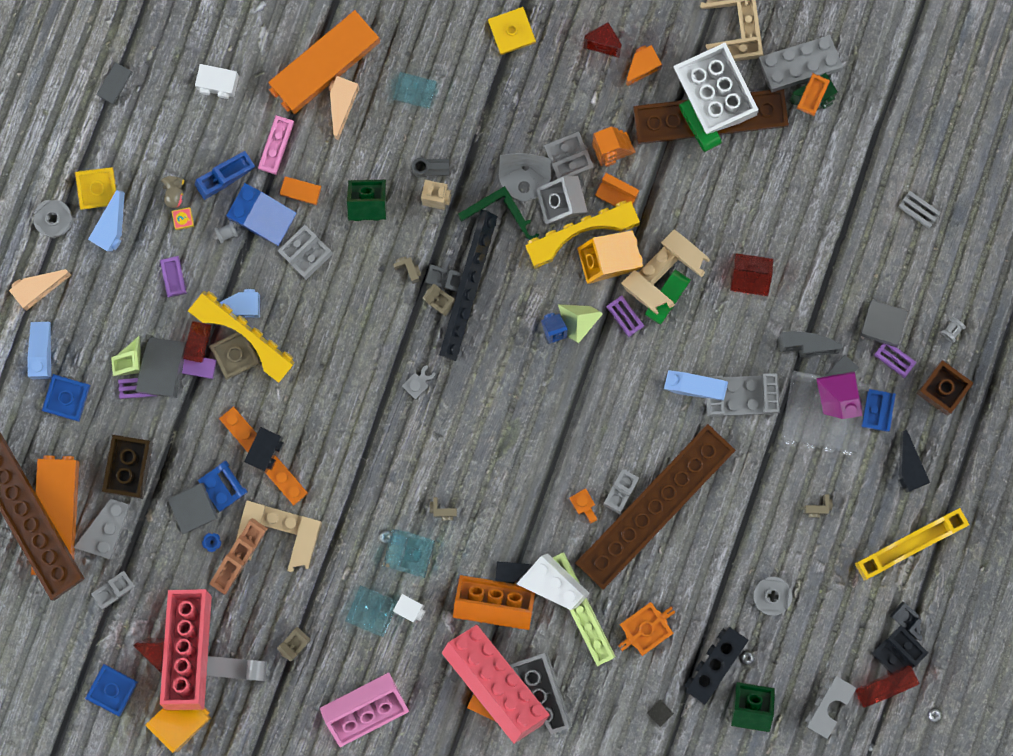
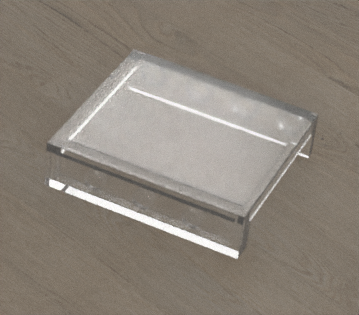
(808, 424)

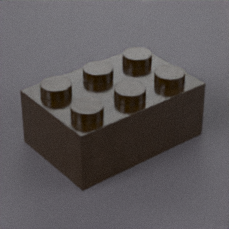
(127, 467)

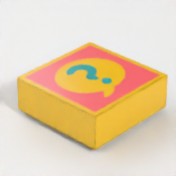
(182, 218)

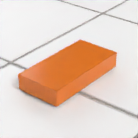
(813, 94)
(300, 190)

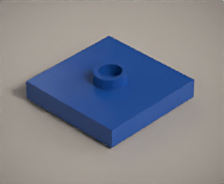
(66, 398)
(111, 690)

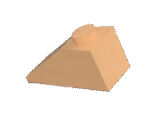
(342, 98)
(34, 288)

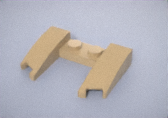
(751, 44)
(674, 248)
(305, 529)

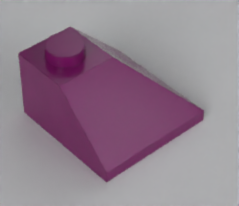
(840, 395)

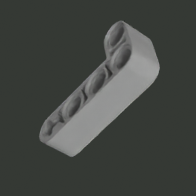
(236, 668)

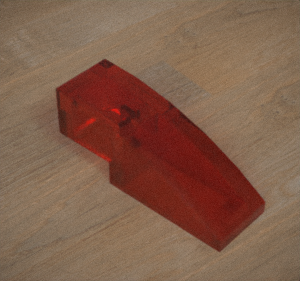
(887, 686)

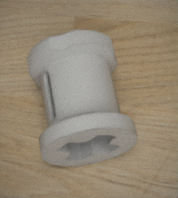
(226, 232)
(951, 334)

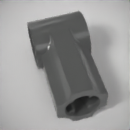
(433, 167)

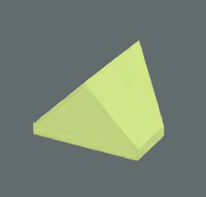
(578, 320)
(128, 360)

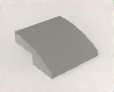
(568, 155)
(305, 252)

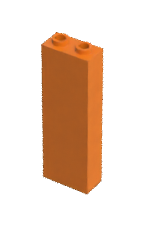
(323, 62)
(59, 494)

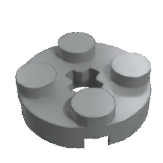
(52, 229)
(781, 589)

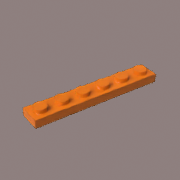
(279, 474)

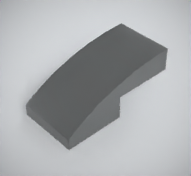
(443, 278)

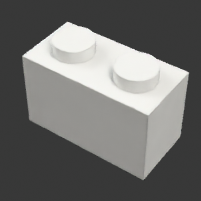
(216, 81)
(409, 609)

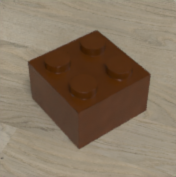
(944, 388)

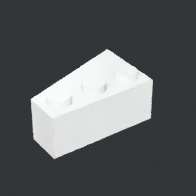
(554, 583)

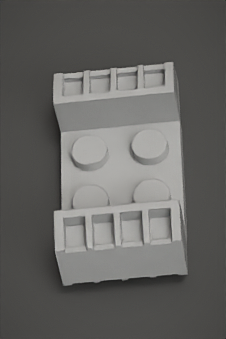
(747, 396)

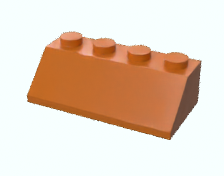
(493, 602)

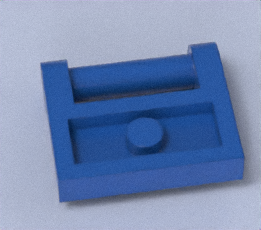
(218, 491)

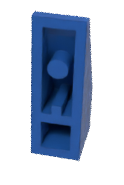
(554, 327)

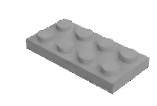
(798, 63)

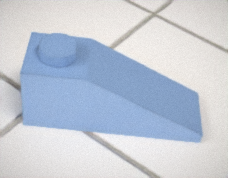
(109, 227)
(245, 303)
(39, 351)
(695, 385)

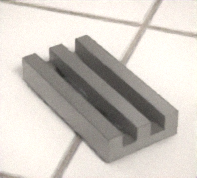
(932, 218)

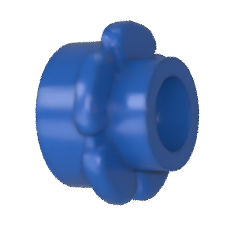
(211, 547)

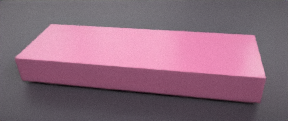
(276, 145)

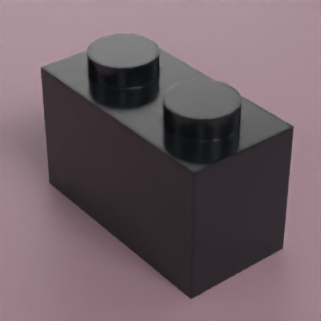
(264, 450)

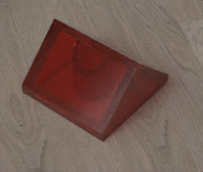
(603, 41)
(752, 274)
(152, 650)

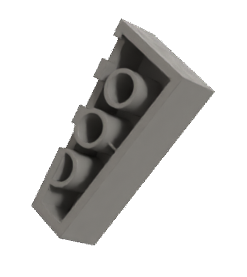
(541, 681)

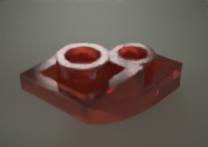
(197, 341)

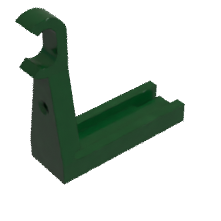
(509, 202)

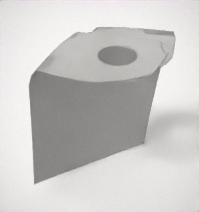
(512, 174)

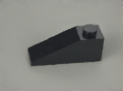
(911, 470)

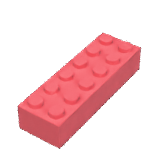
(185, 650)
(495, 684)

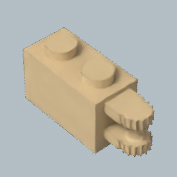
(435, 195)

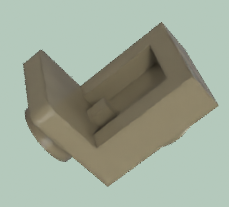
(412, 269)
(439, 300)
(815, 511)
(446, 514)
(293, 644)

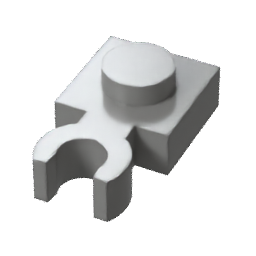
(416, 384)

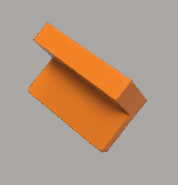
(615, 191)

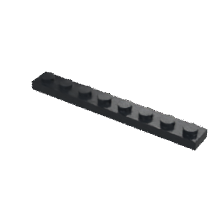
(468, 285)

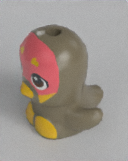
(173, 192)

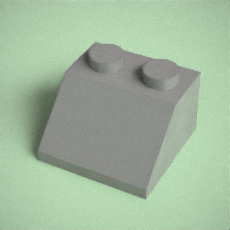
(561, 199)

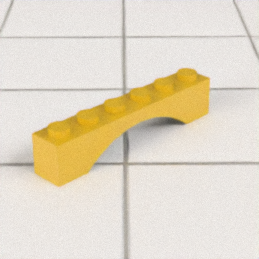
(619, 219)
(209, 310)
(912, 544)

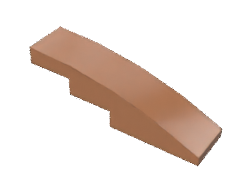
(238, 556)

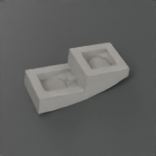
(621, 491)
(112, 590)

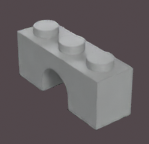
(835, 691)

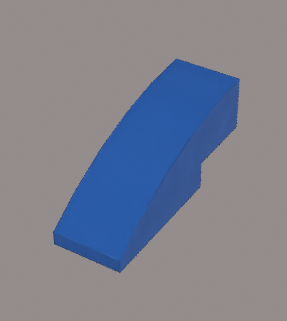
(224, 175)

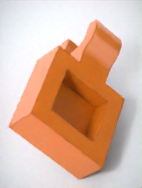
(583, 503)

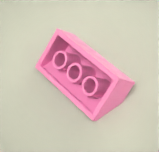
(364, 710)

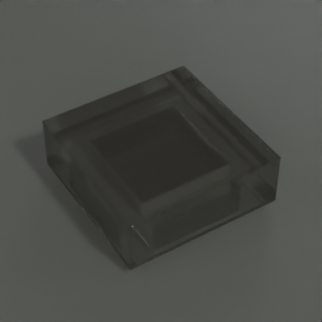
(660, 713)

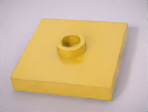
(511, 31)
(95, 187)

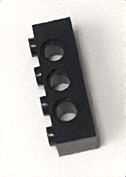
(737, 644)

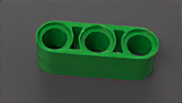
(706, 141)
(673, 290)

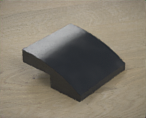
(899, 650)

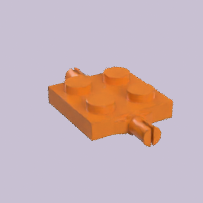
(646, 629)

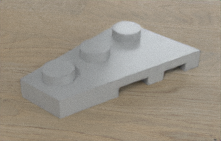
(105, 530)

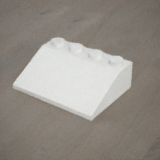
(716, 89)

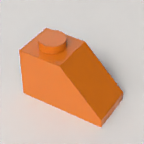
(643, 64)

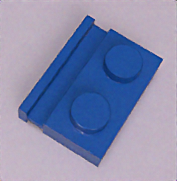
(878, 410)

